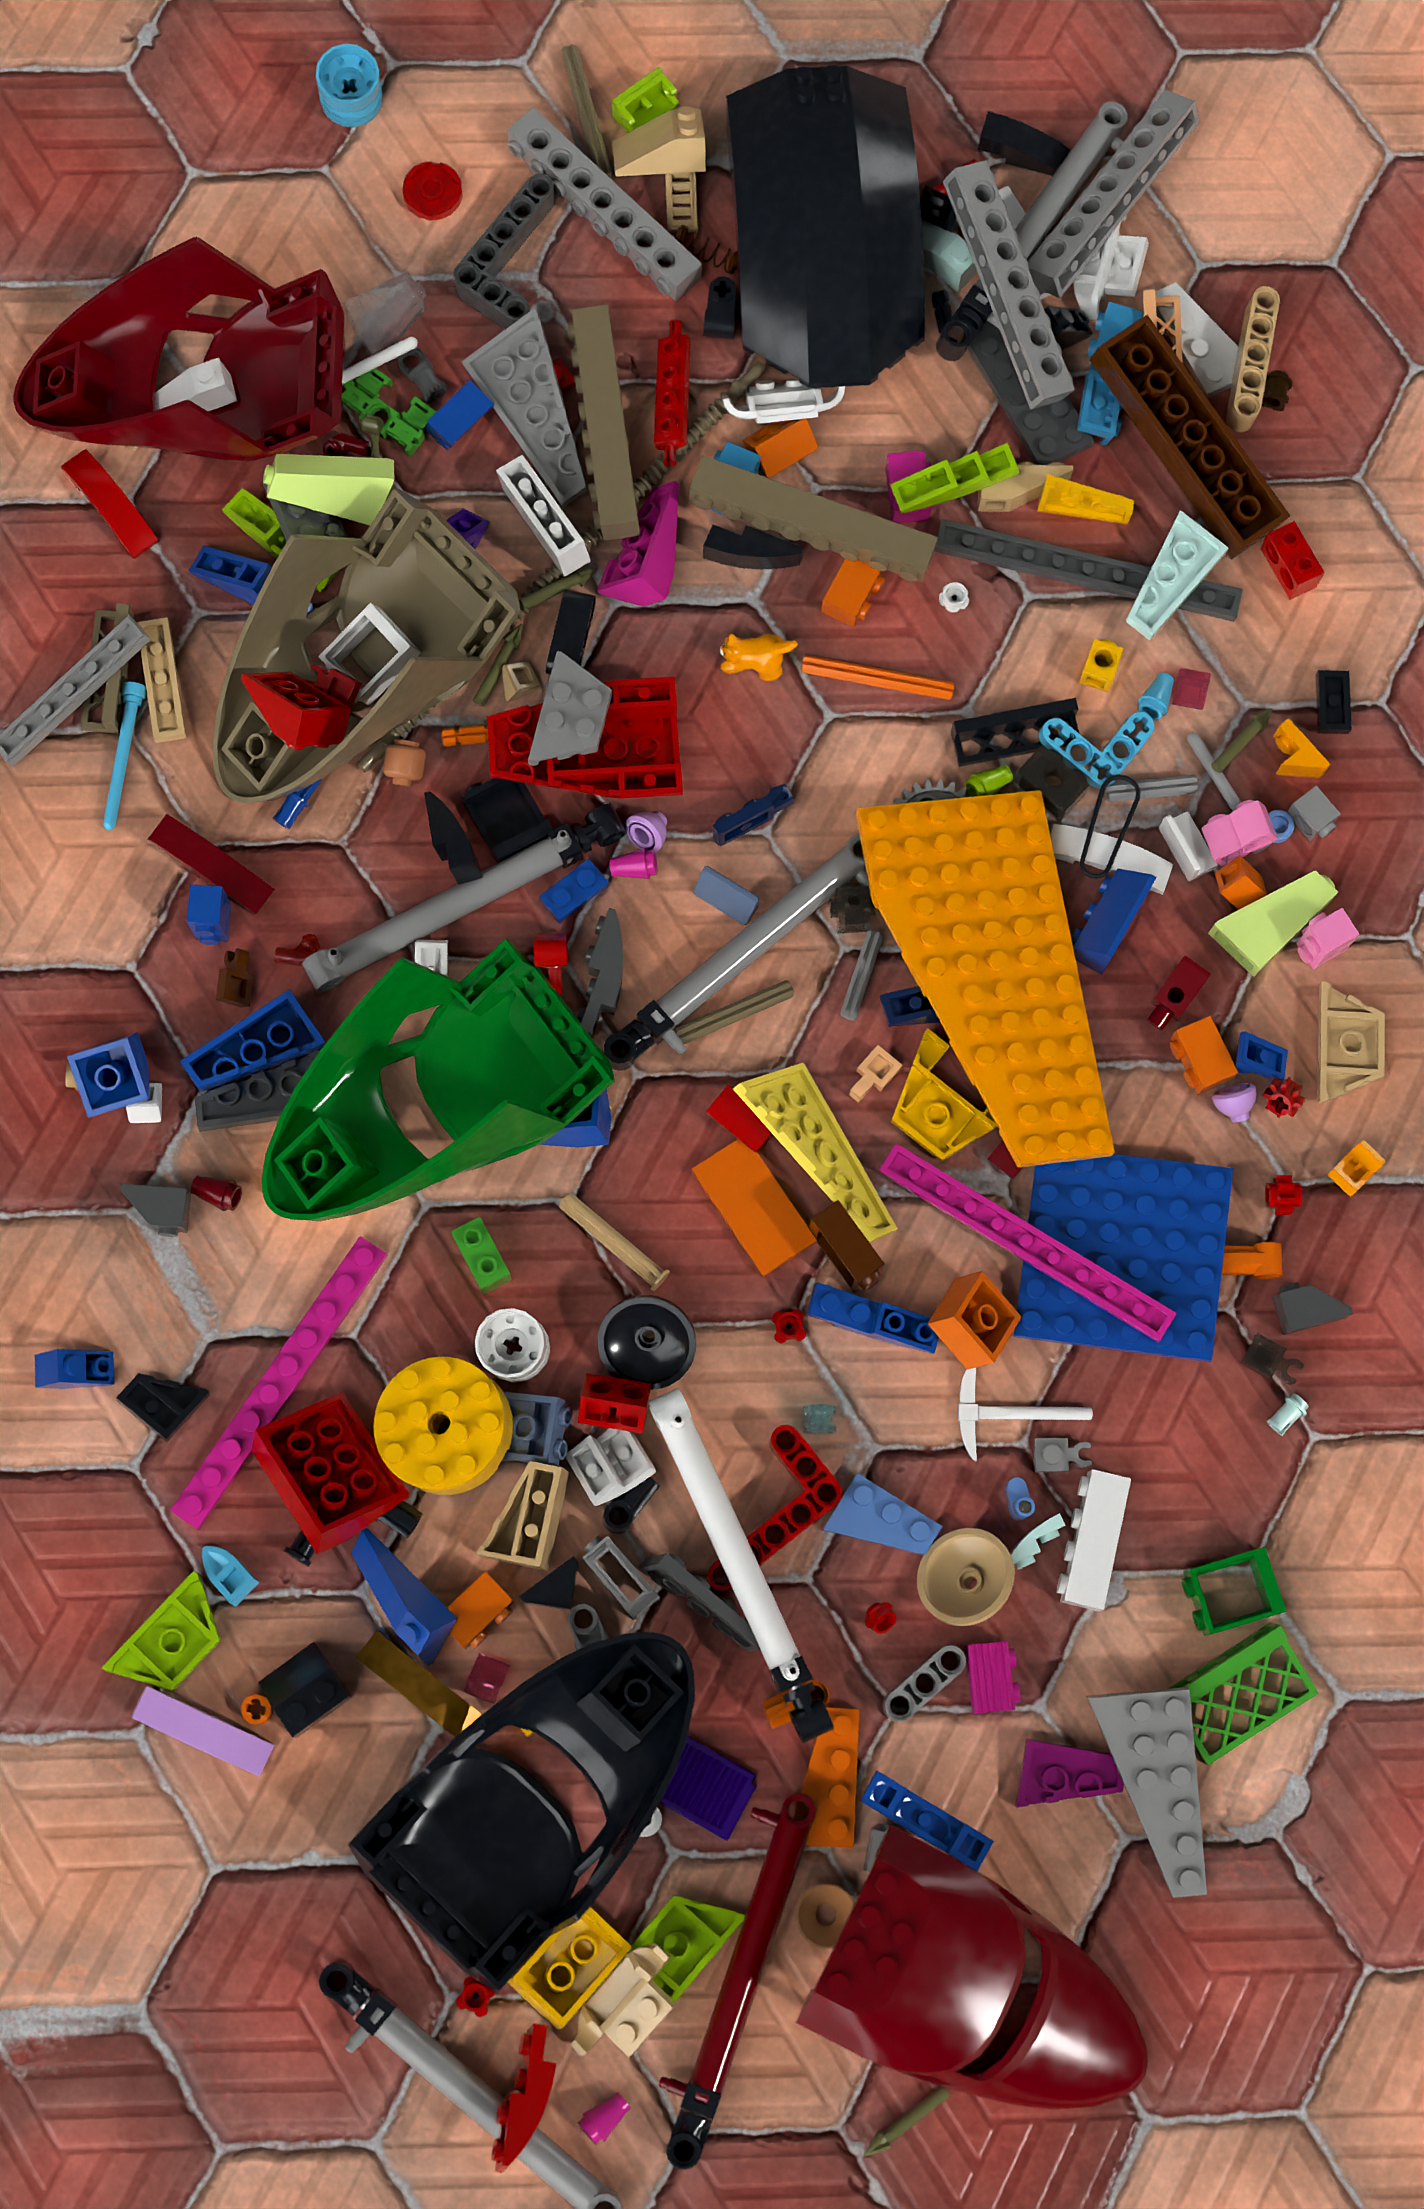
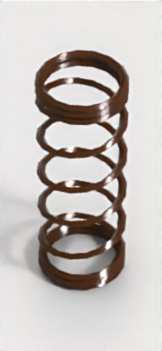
(681, 235)

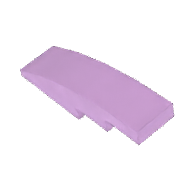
(202, 1731)

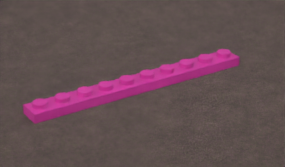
(1028, 1243)
(279, 1382)

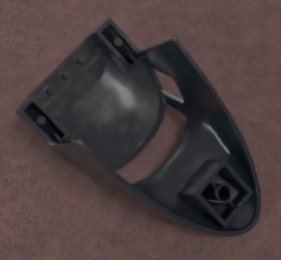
(487, 1850)

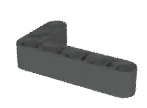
(501, 251)

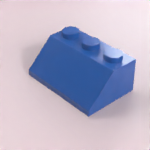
(1110, 917)

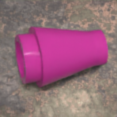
(635, 864)
(603, 2118)

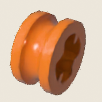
(249, 1717)

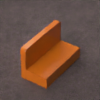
(781, 444)

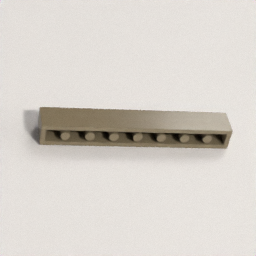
(605, 423)
(812, 519)

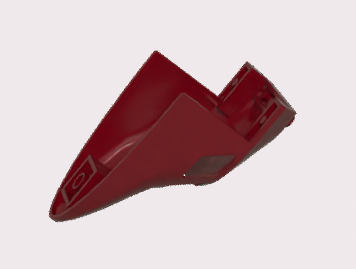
(102, 362)
(934, 1971)

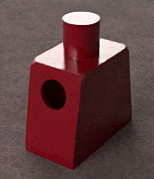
(1185, 983)

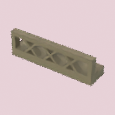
(112, 698)

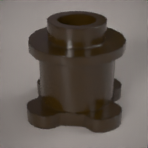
(1276, 390)

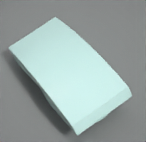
(1027, 1547)

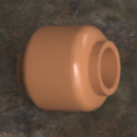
(404, 762)

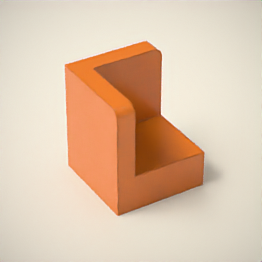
(1240, 883)

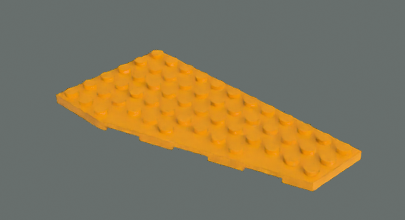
(992, 949)

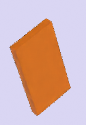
(754, 1206)

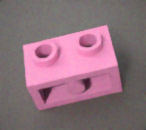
(1326, 938)

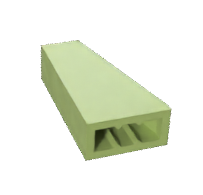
(331, 484)
(1267, 925)

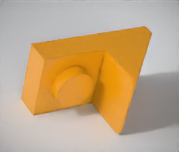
(1304, 759)

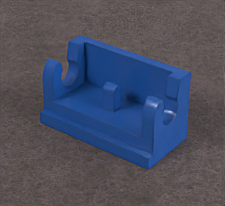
(458, 415)

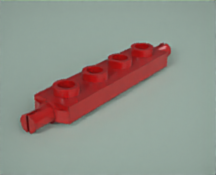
(672, 393)

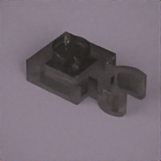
(1267, 1358)

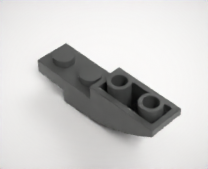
(606, 964)

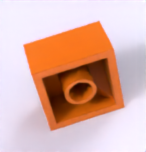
(974, 1320)

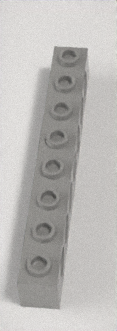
(535, 131)
(1113, 193)
(985, 244)

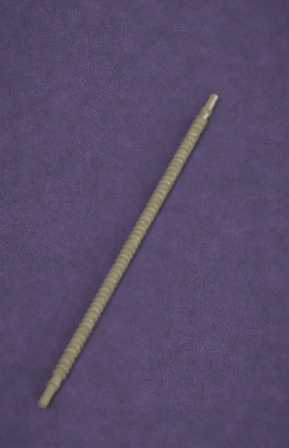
(737, 390)

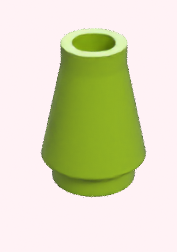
(988, 781)

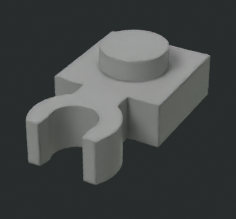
(1055, 1455)

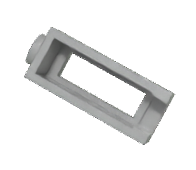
(595, 1551)

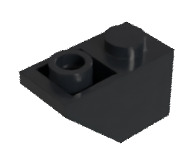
(1068, 325)

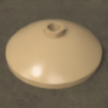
(951, 1567)

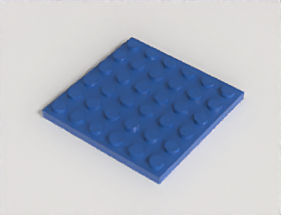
(1144, 1223)

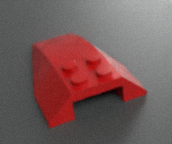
(634, 756)

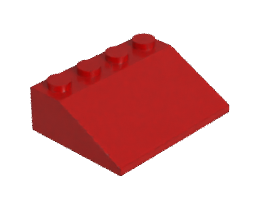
(327, 1471)

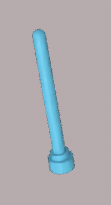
(133, 696)

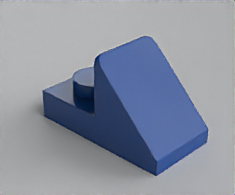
(1260, 1057)

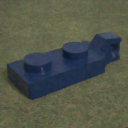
(751, 815)

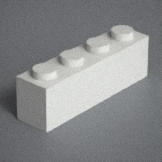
(543, 515)
(1094, 1540)

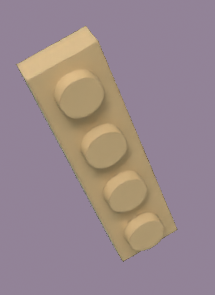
(162, 682)

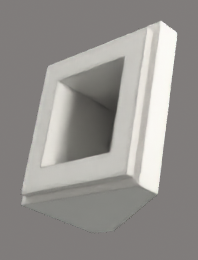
(148, 1110)

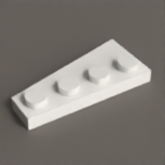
(1205, 346)

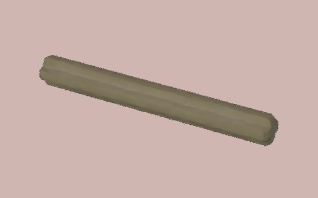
(585, 108)

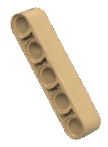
(1255, 346)

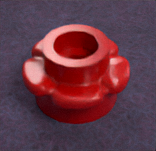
(880, 1617)

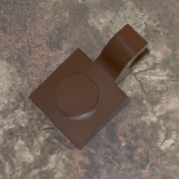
(233, 982)

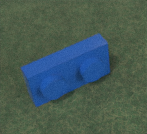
(574, 891)

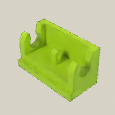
(644, 101)

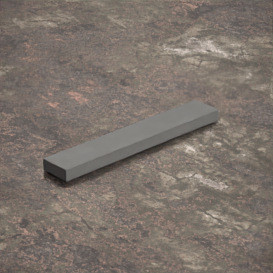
(72, 690)

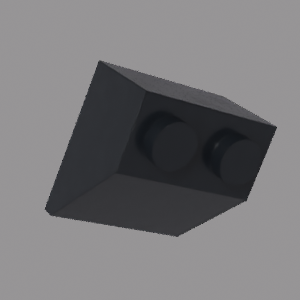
(304, 1690)

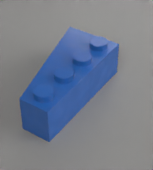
(256, 1043)

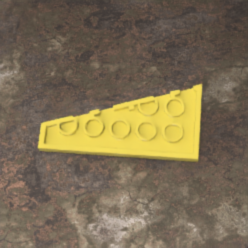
(804, 1124)

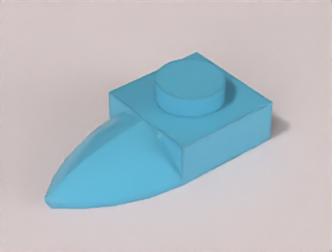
(228, 1574)

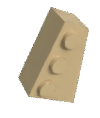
(530, 1519)

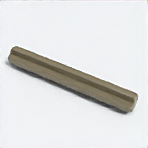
(735, 1012)

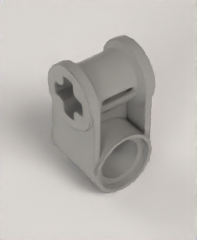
(589, 1635)

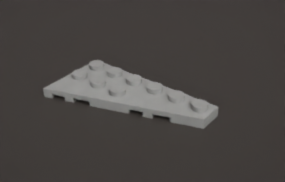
(525, 391)
(1157, 1763)

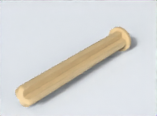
(613, 1241)

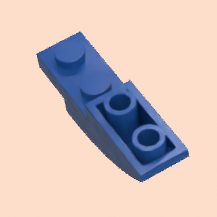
(872, 1318)

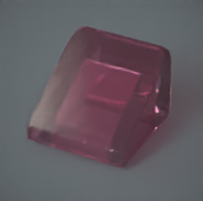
(1191, 688)
(486, 1678)

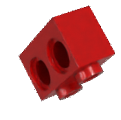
(1292, 560)
(614, 1403)

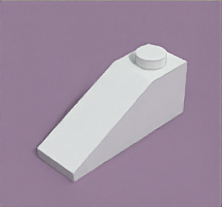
(204, 384)

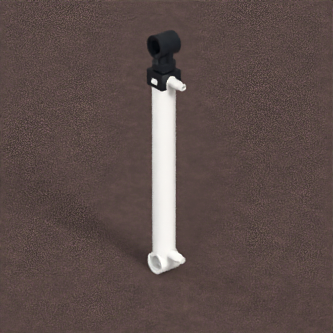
(740, 1565)

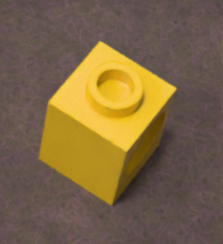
(1095, 675)

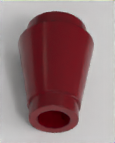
(218, 1192)

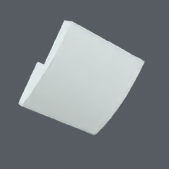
(610, 1464)

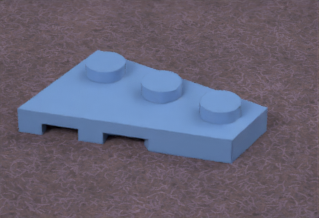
(881, 1518)

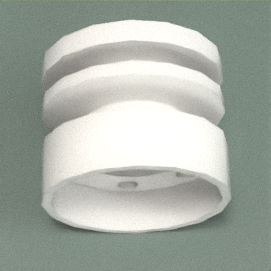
(506, 1327)

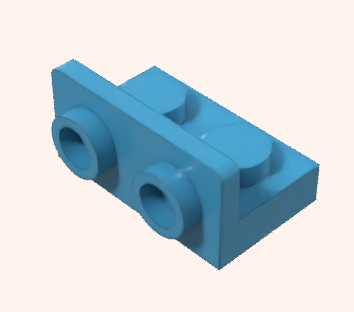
(1099, 409)

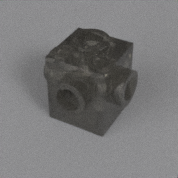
(852, 908)

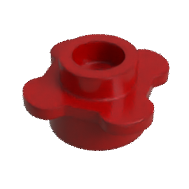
(795, 1319)
(466, 2001)

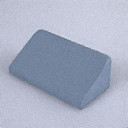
(726, 895)

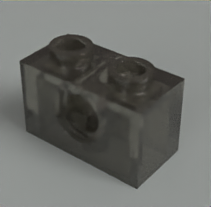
(1059, 798)

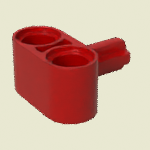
(551, 955)

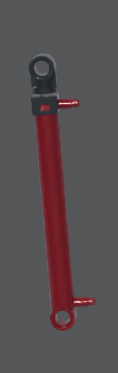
(741, 1980)

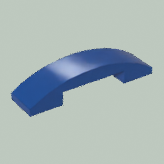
(926, 1820)

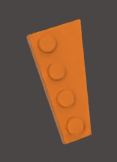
(832, 1782)

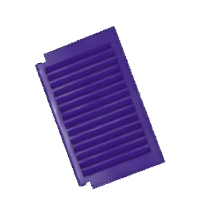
(709, 1789)

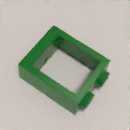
(1264, 1580)

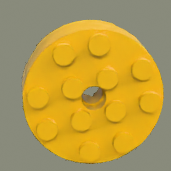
(410, 1420)

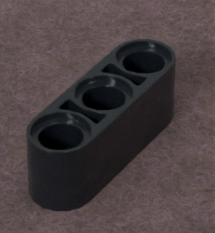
(572, 627)

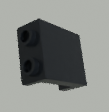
(505, 816)

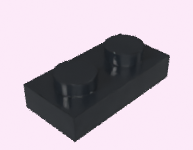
(1333, 702)

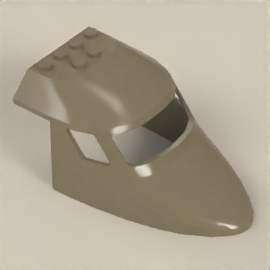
(411, 570)

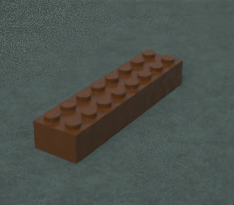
(1189, 436)

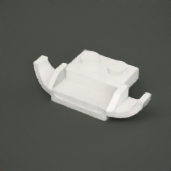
(1111, 271)
(783, 401)

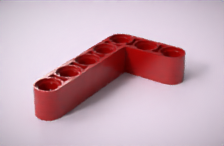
(808, 1499)

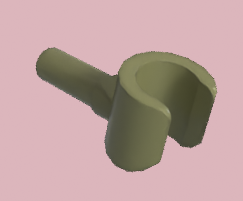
(373, 425)

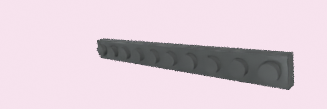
(1074, 567)

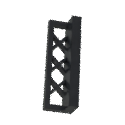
(1005, 724)

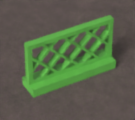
(1232, 1664)

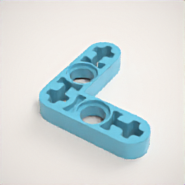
(1105, 757)

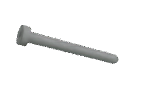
(1218, 778)

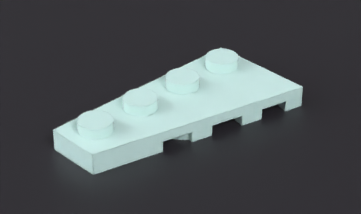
(1179, 568)

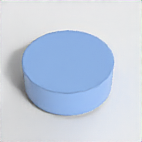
(1283, 824)

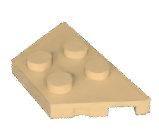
(1348, 1044)

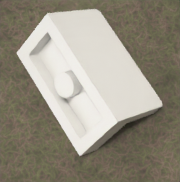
(1187, 845)

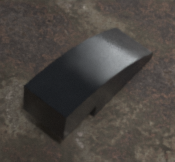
(1021, 144)
(751, 549)
(451, 841)

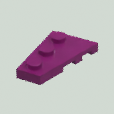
(1064, 1772)

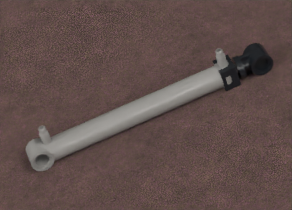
(1038, 222)
(561, 848)
(660, 1017)
(458, 2083)

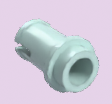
(1288, 1414)

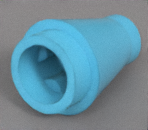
(1157, 696)

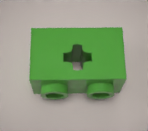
(481, 1255)

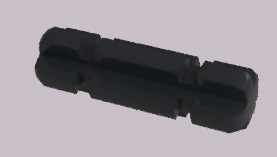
(943, 309)

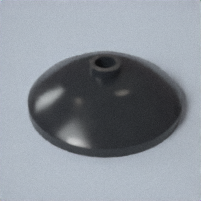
(643, 1359)

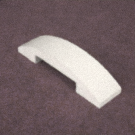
(1070, 841)

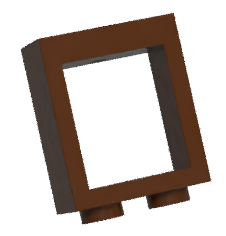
(847, 1247)

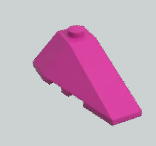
(646, 561)

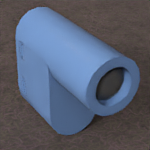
(1018, 1499)

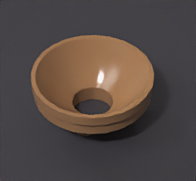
(809, 1928)

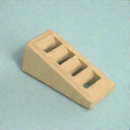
(681, 183)

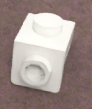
(432, 955)

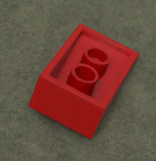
(297, 709)

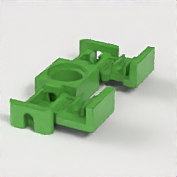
(403, 429)

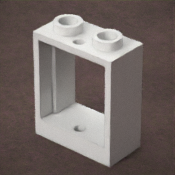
(354, 633)

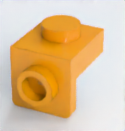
(1356, 1168)

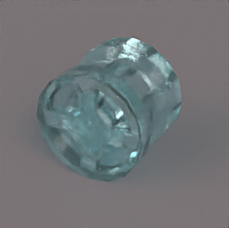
(819, 1419)

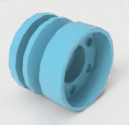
(339, 75)

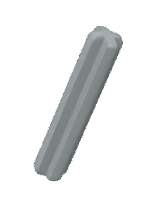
(1152, 788)
(861, 975)

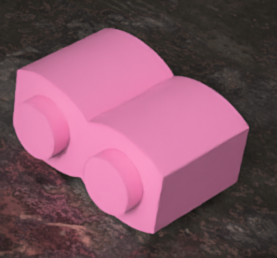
(1239, 832)

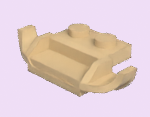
(626, 2003)

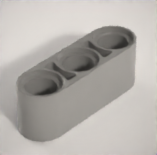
(939, 1676)

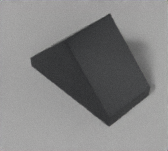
(938, 209)
(555, 1589)

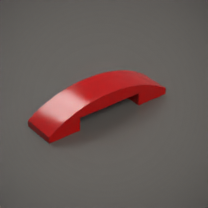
(110, 503)

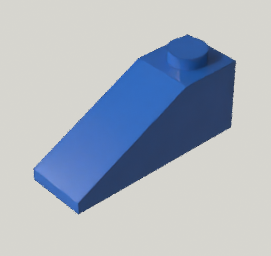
(231, 572)

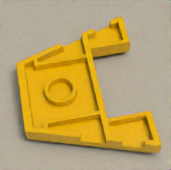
(933, 1111)

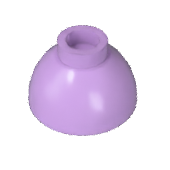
(647, 829)
(1235, 1100)

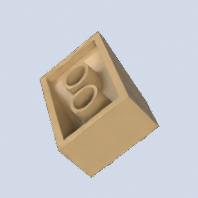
(663, 145)

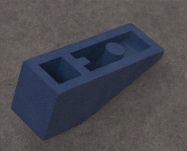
(907, 1007)

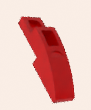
(523, 2110)

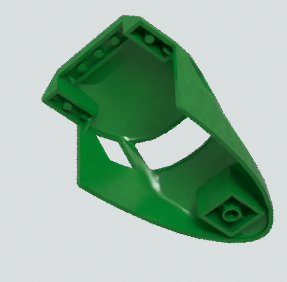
(495, 1065)

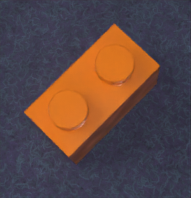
(851, 591)
(1203, 1055)
(477, 1609)

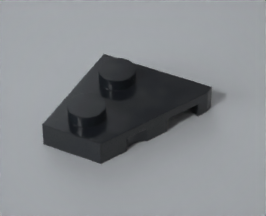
(161, 1404)

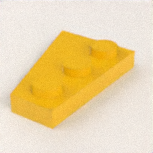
(1082, 501)

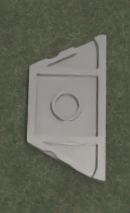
(570, 713)

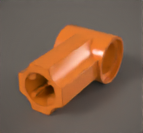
(1260, 1260)
(778, 1712)

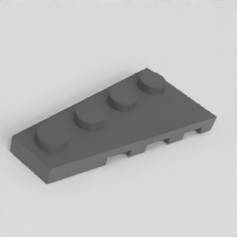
(252, 1100)
(700, 1598)

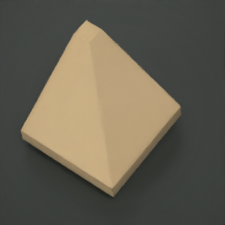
(519, 680)

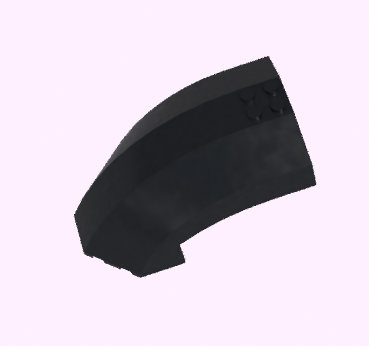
(826, 223)

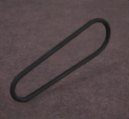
(1093, 821)

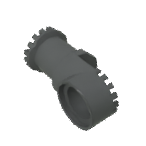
(423, 376)

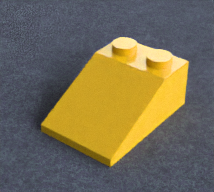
(569, 1967)

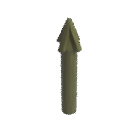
(577, 577)
(511, 642)
(1255, 725)
(883, 2140)

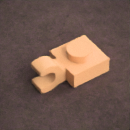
(875, 1071)

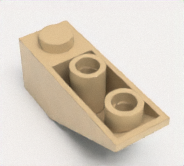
(1020, 488)

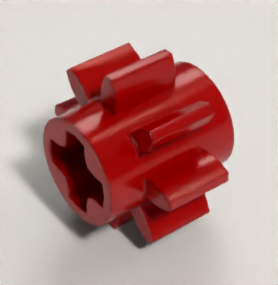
(1284, 1097)
(1283, 1194)

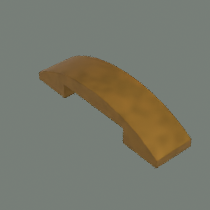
(417, 1684)

